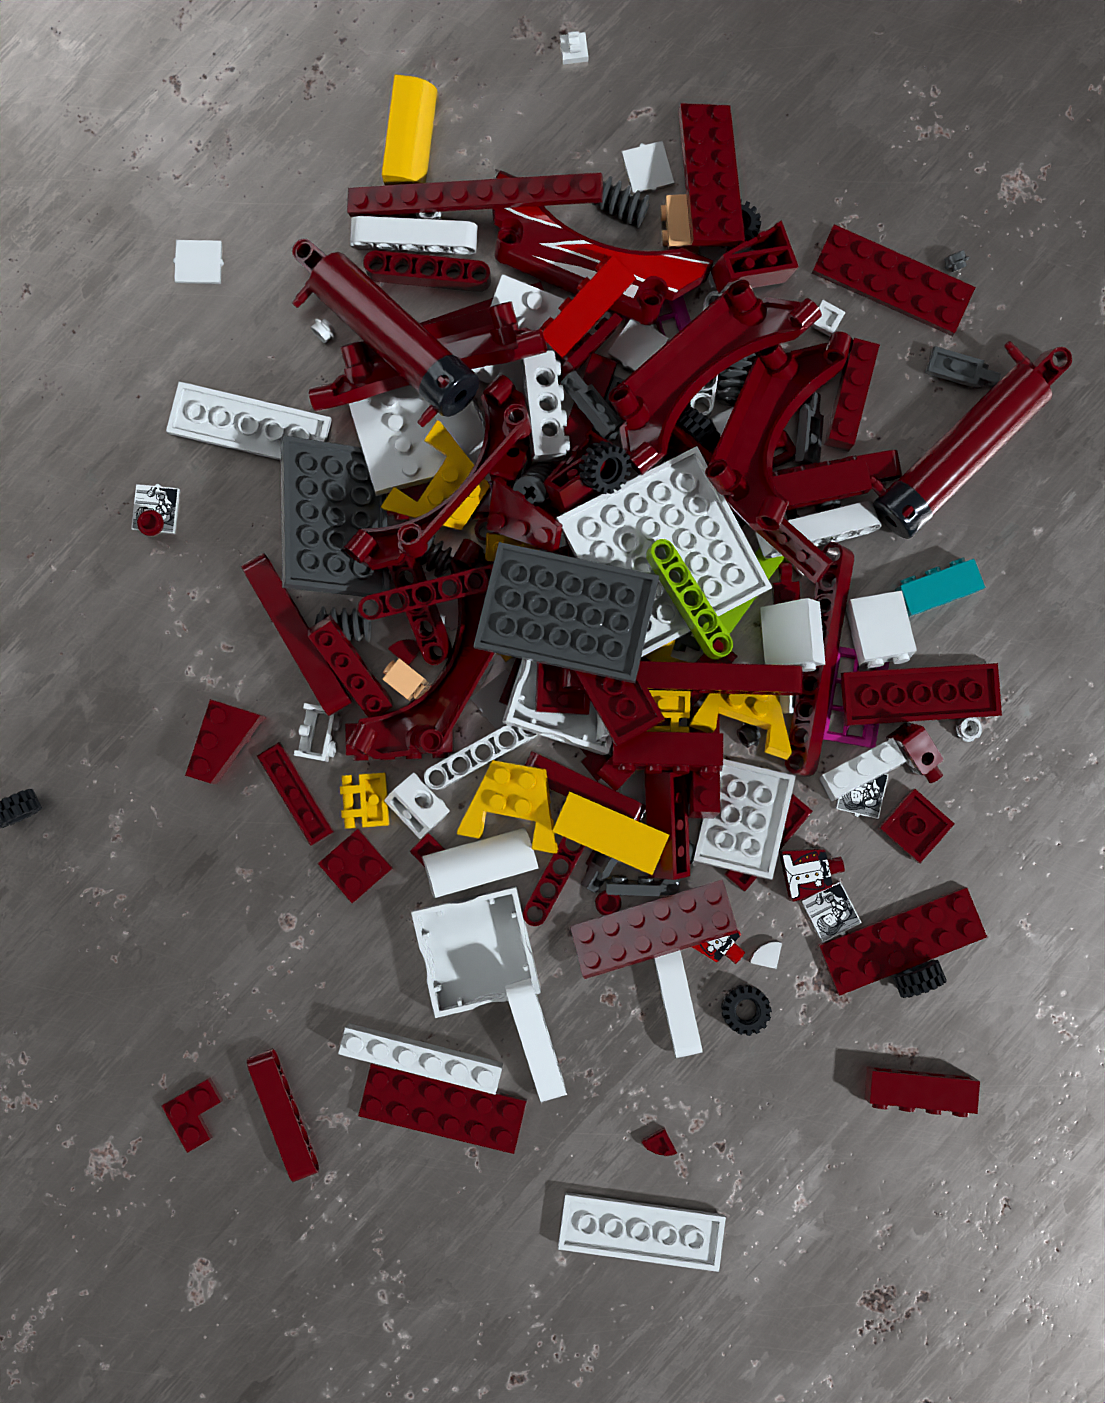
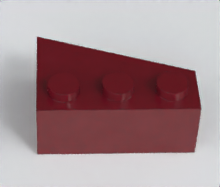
(760, 261)
(565, 484)
(220, 740)

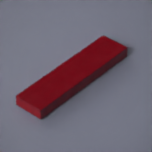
(295, 793)
(796, 815)

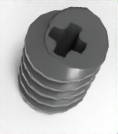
(624, 202)
(732, 381)
(532, 483)
(436, 558)
(349, 624)

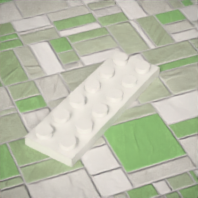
(240, 421)
(641, 1231)

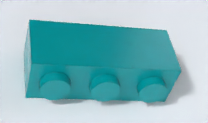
(941, 586)

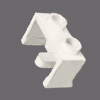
(308, 730)

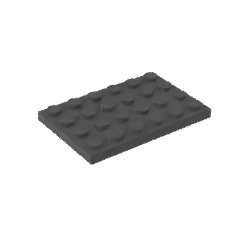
(322, 507)
(566, 612)

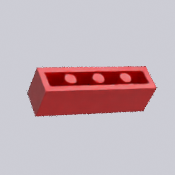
(588, 306)

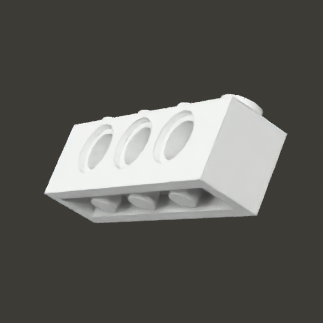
(541, 446)

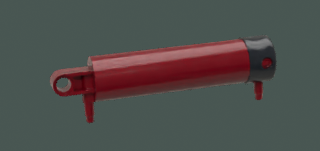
(388, 330)
(970, 442)

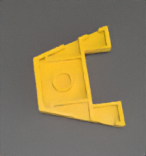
(444, 483)
(756, 710)
(517, 793)

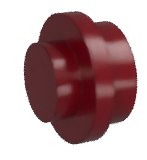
(150, 523)
(607, 904)

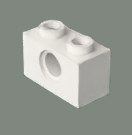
(403, 803)

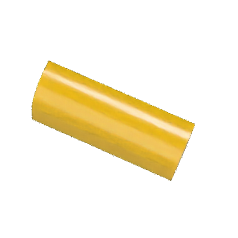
(409, 131)
(610, 833)

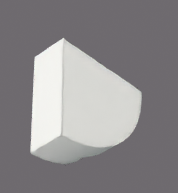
(767, 954)

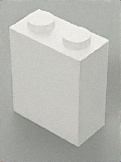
(880, 629)
(793, 634)

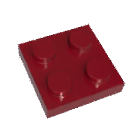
(916, 825)
(355, 865)

